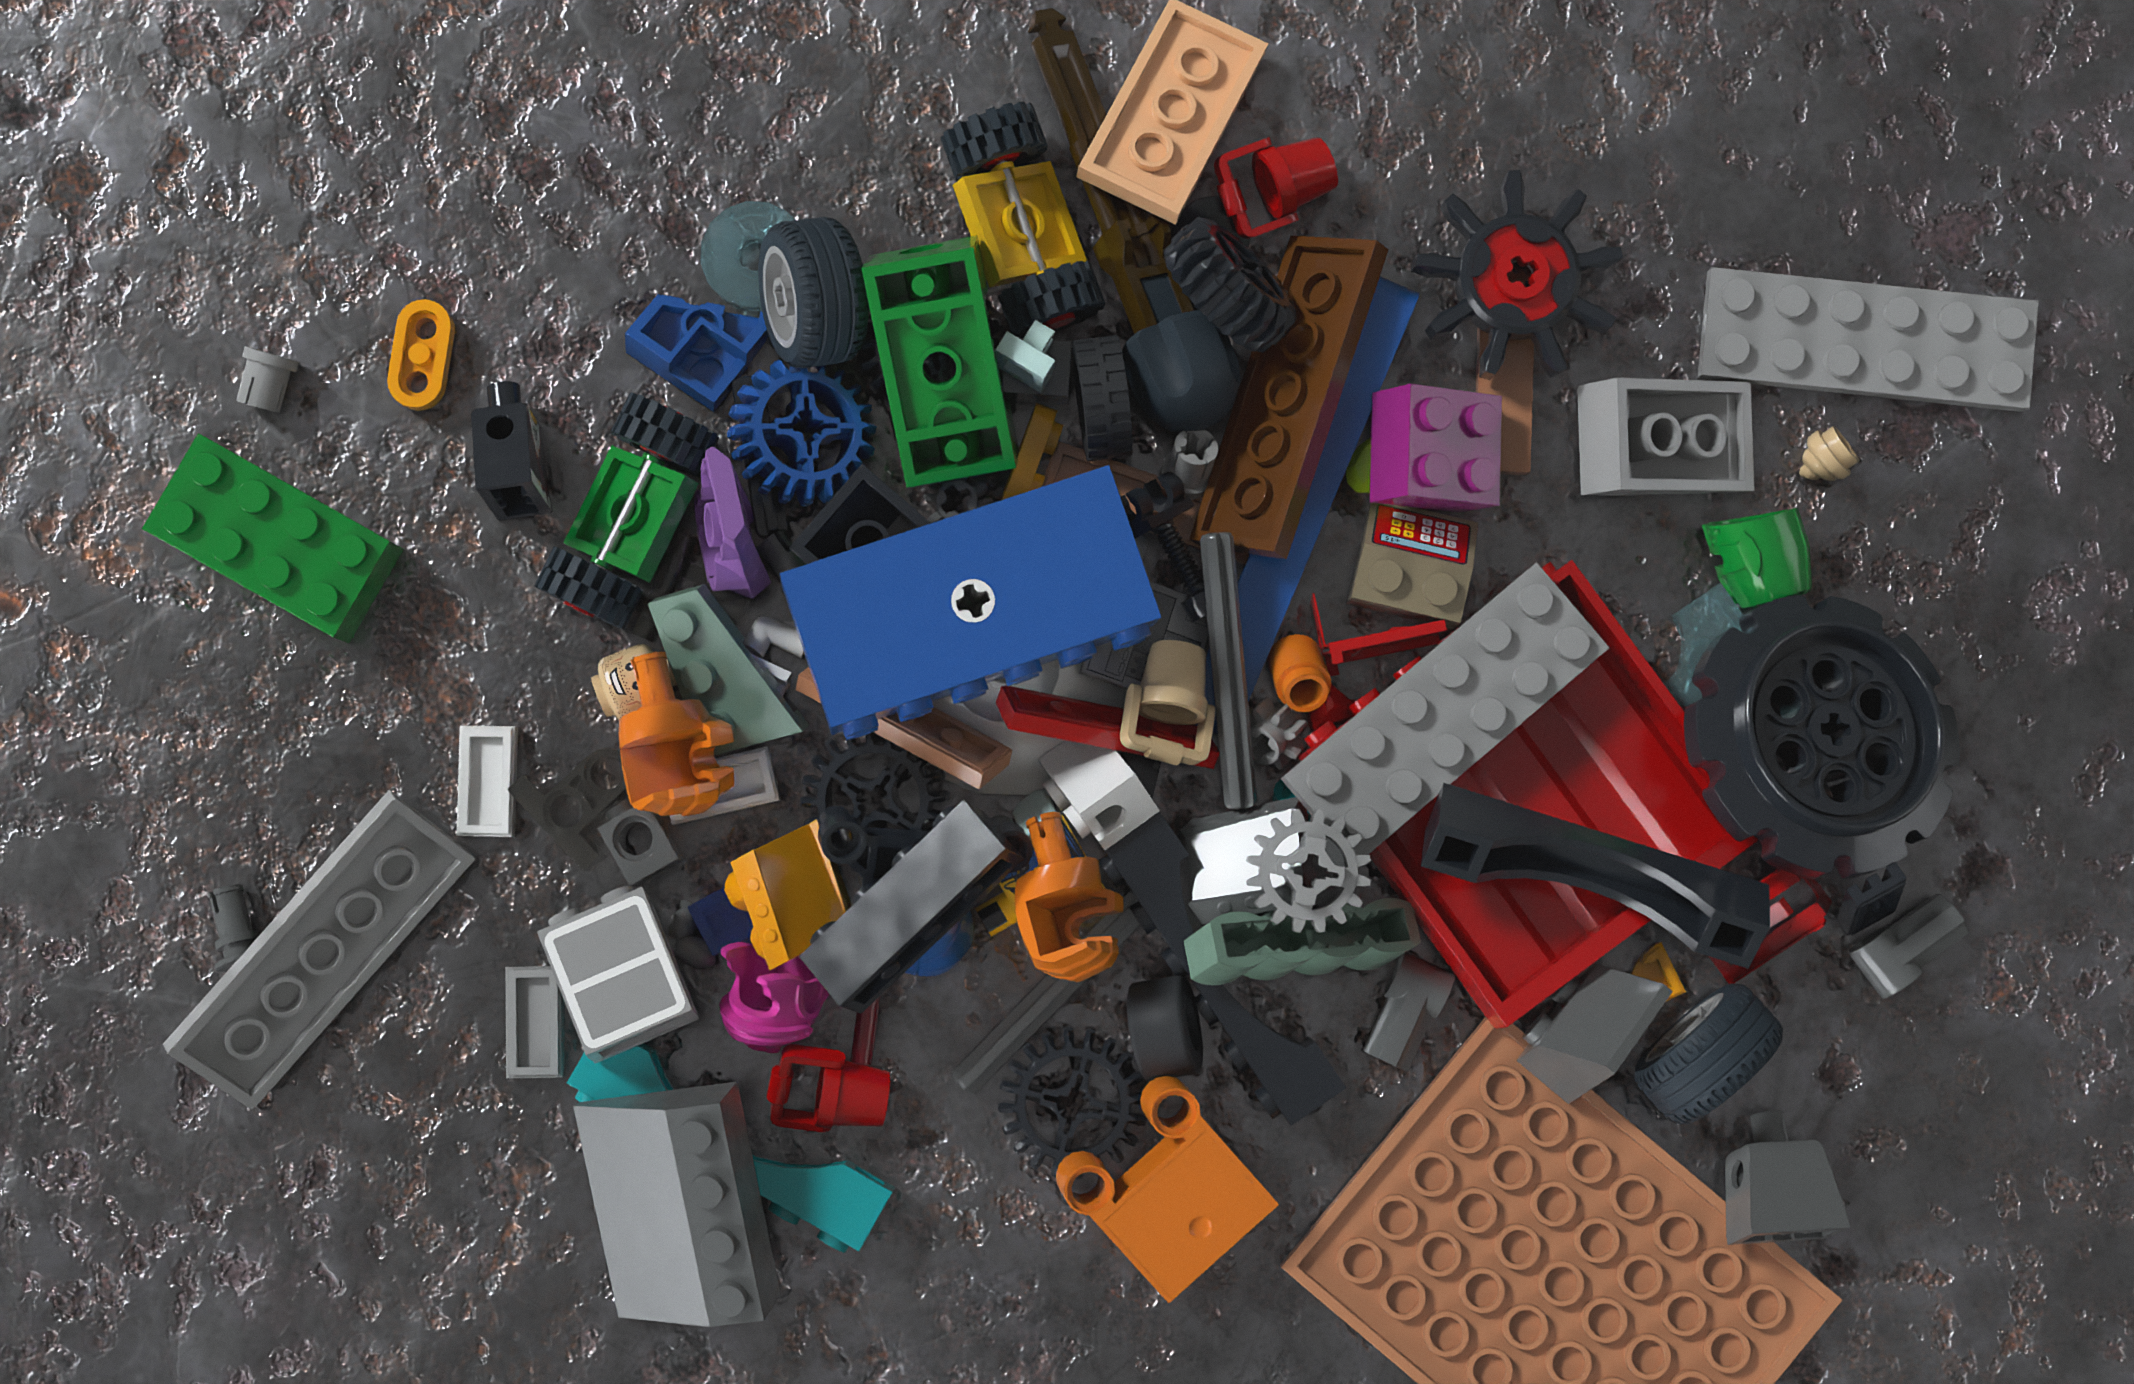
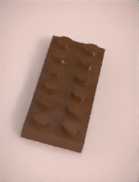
(1291, 397)

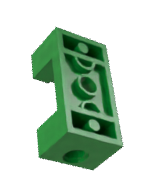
(928, 304)

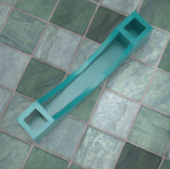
(830, 1196)

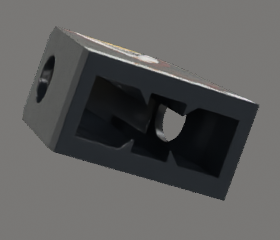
(509, 455)

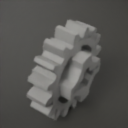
(1303, 897)

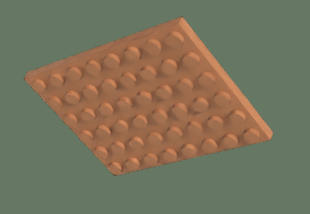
(1547, 1246)

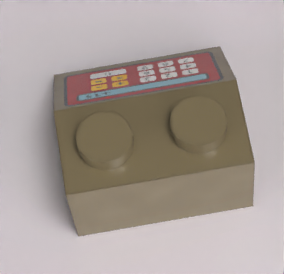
(1414, 564)

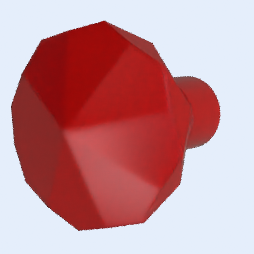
(1334, 708)

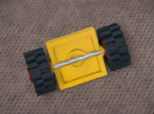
(1021, 219)

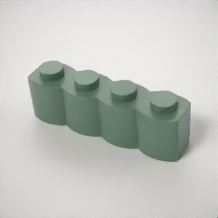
(1263, 950)

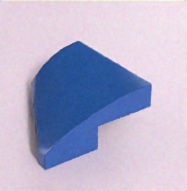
(695, 345)

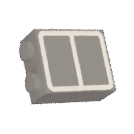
(617, 973)

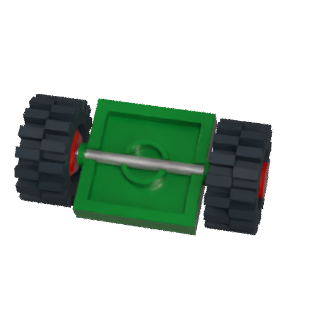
(629, 511)

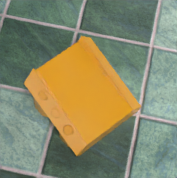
(787, 892)

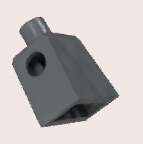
(1780, 1188)

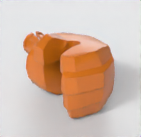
(671, 746)
(1057, 900)

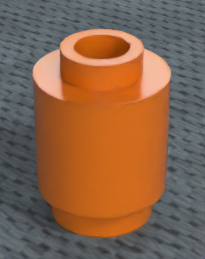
(1299, 672)

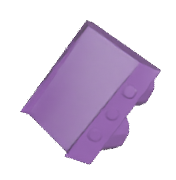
(725, 530)

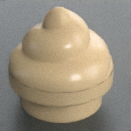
(1827, 456)

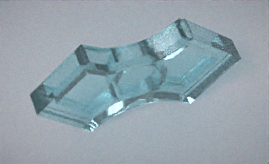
(1698, 627)

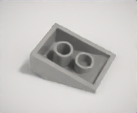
(1665, 437)

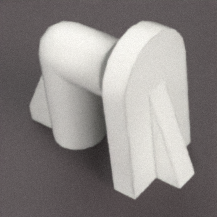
(780, 634)

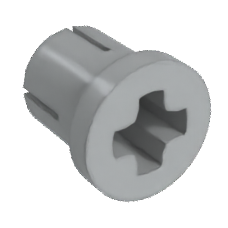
(265, 379)
(1192, 461)

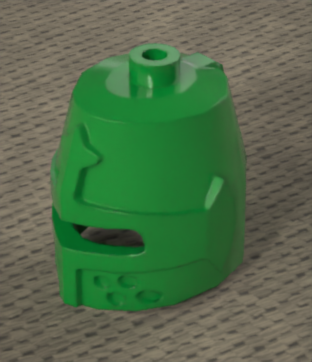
(1761, 556)

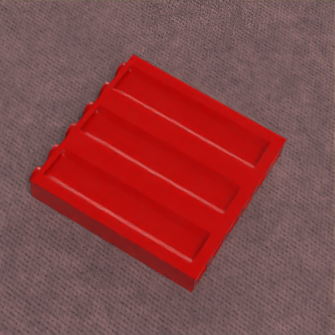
(1592, 755)

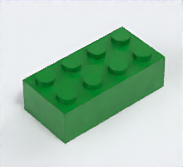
(272, 539)

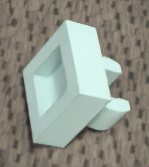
(1027, 357)

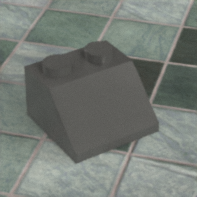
(1590, 1029)

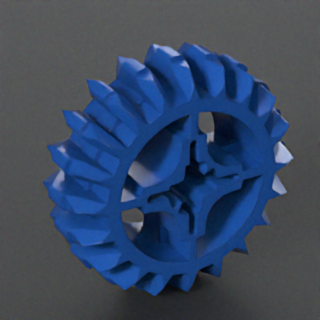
(803, 390)

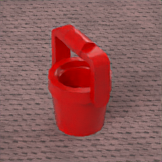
(1284, 178)
(844, 1093)

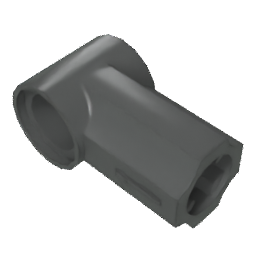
(1896, 953)
(1412, 999)

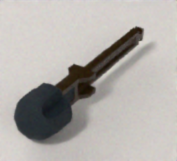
(1176, 358)

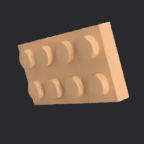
(1172, 110)

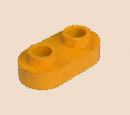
(419, 356)
(1039, 437)

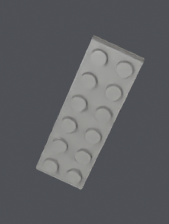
(1868, 339)
(1447, 710)
(319, 951)

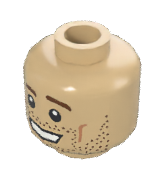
(617, 683)

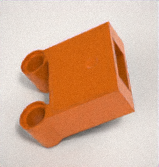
(1178, 1201)

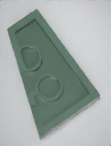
(719, 670)

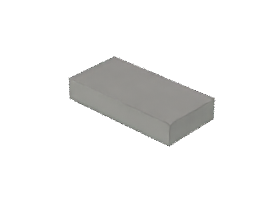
(534, 1023)

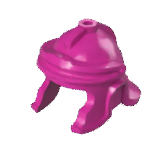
(769, 1006)

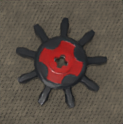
(1517, 309)

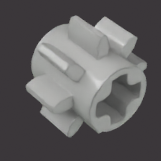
(1276, 733)

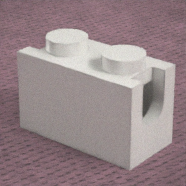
(1098, 789)

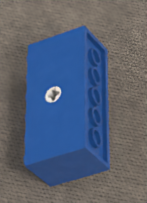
(1052, 583)

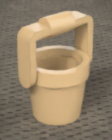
(1170, 694)

